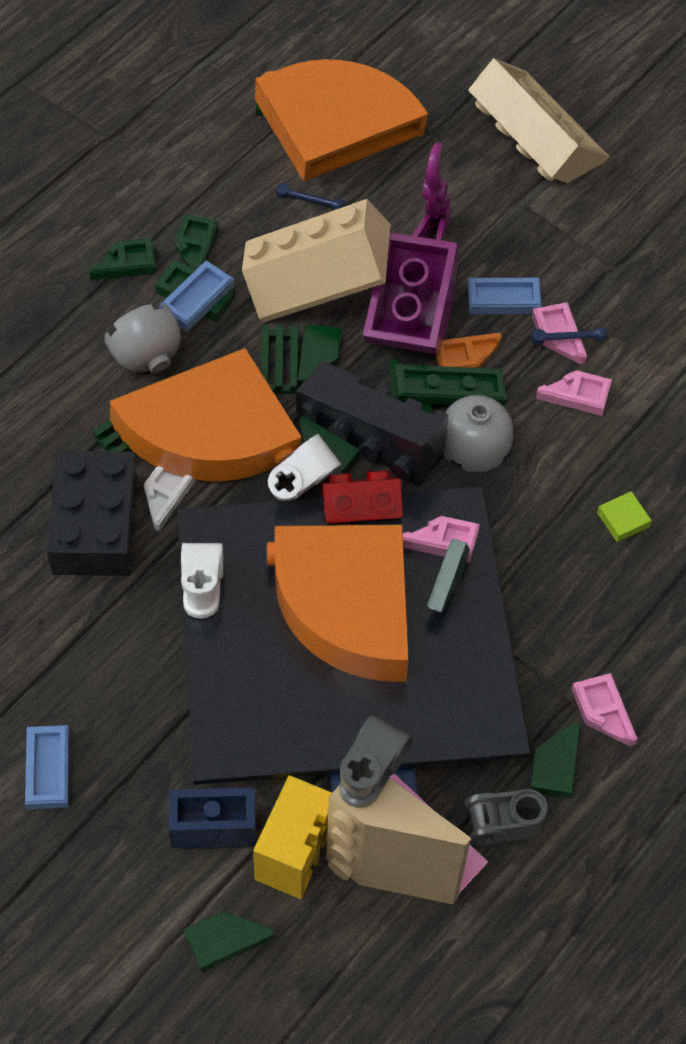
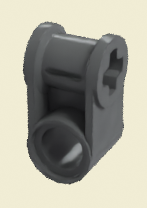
(372, 761)
(502, 816)

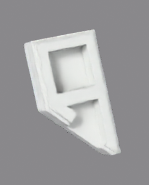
(164, 494)

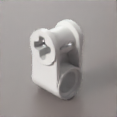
(310, 466)
(201, 578)

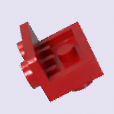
(361, 499)

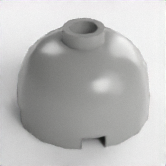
(145, 339)
(478, 433)

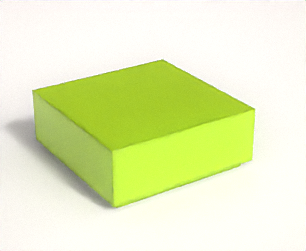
(624, 516)

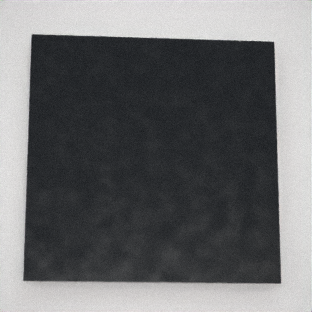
(280, 711)

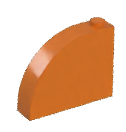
(336, 113)
(208, 422)
(345, 595)

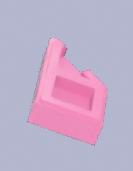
(560, 319)
(578, 391)
(438, 534)
(603, 708)

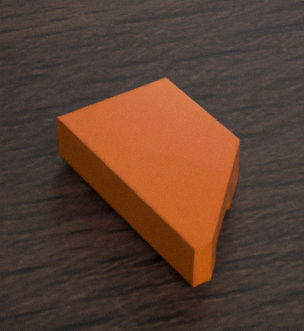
(468, 351)

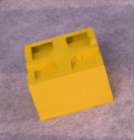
(292, 837)

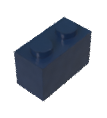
(212, 817)

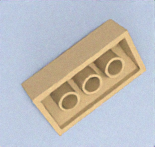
(536, 122)
(317, 260)

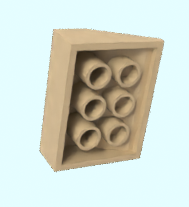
(396, 845)

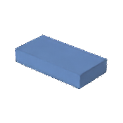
(198, 294)
(503, 295)
(47, 767)

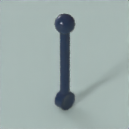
(284, 191)
(540, 336)

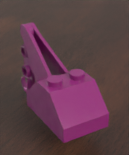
(420, 276)

